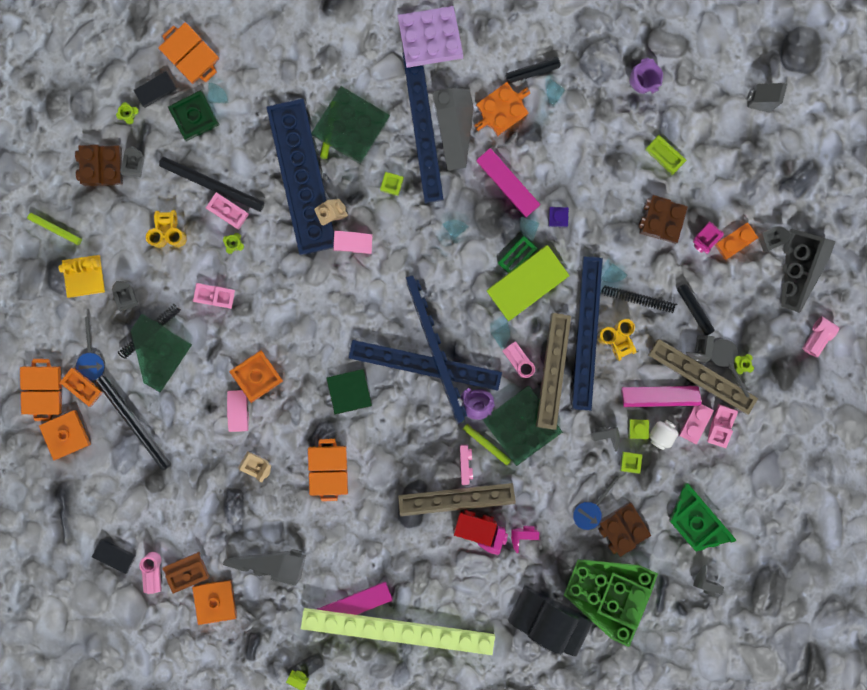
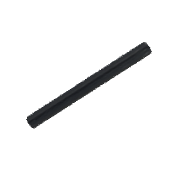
(211, 184)
(132, 421)

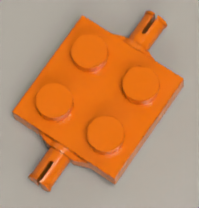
(502, 109)

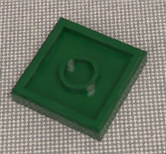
(193, 115)
(349, 391)

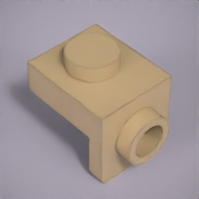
(331, 211)
(255, 466)

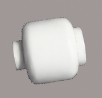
(663, 434)

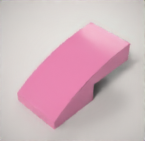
(352, 242)
(213, 295)
(237, 411)
(721, 425)

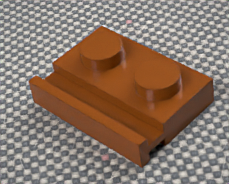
(185, 572)

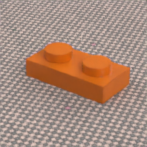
(736, 241)
(81, 387)

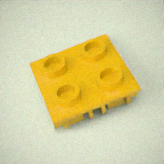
(83, 276)

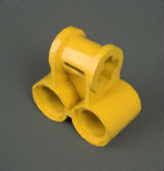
(166, 226)
(619, 339)

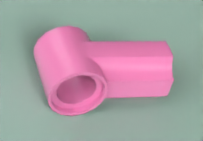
(822, 332)
(518, 358)
(151, 574)

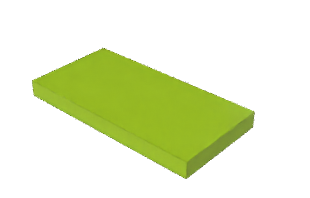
(527, 283)

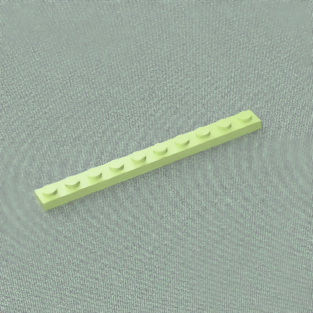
(397, 631)

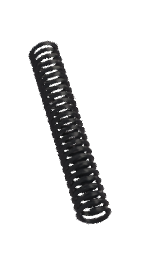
(648, 298)
(123, 350)

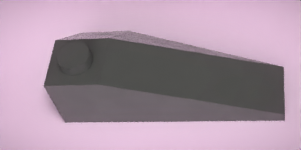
(454, 119)
(803, 266)
(281, 566)

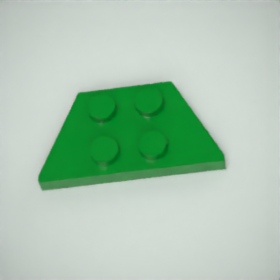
(697, 522)

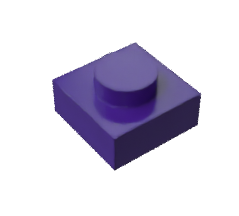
(558, 217)

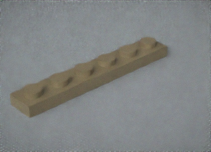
(553, 371)
(702, 376)
(456, 499)

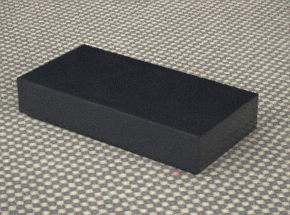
(155, 89)
(113, 556)

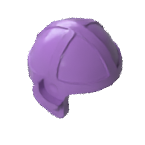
(646, 77)
(477, 403)

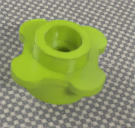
(121, 114)
(233, 238)
(739, 360)

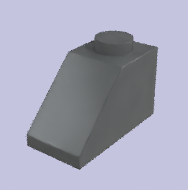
(766, 96)

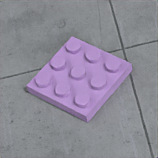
(430, 36)

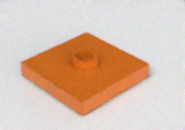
(256, 376)
(64, 435)
(214, 602)

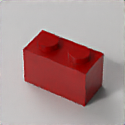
(475, 527)

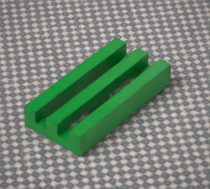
(528, 244)

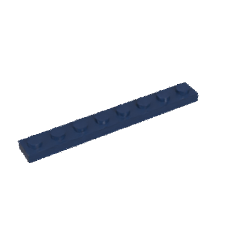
(423, 133)
(587, 333)
(438, 356)
(423, 364)

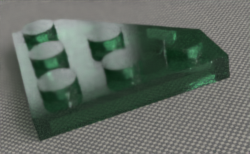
(157, 351)

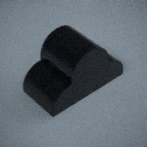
(550, 622)

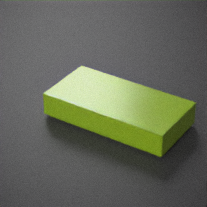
(665, 154)

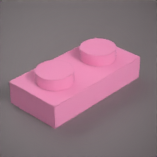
(227, 211)
(695, 423)
(465, 456)

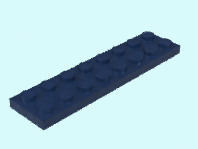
(300, 175)

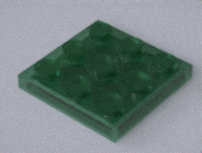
(350, 125)
(516, 428)

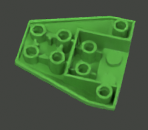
(611, 595)

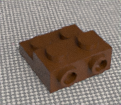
(99, 165)
(662, 219)
(623, 529)

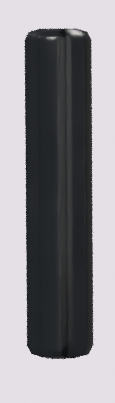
(533, 70)
(695, 309)

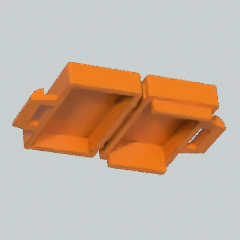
(189, 53)
(41, 380)
(324, 468)

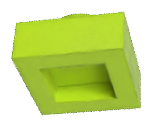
(391, 184)
(638, 429)
(631, 462)
(297, 680)

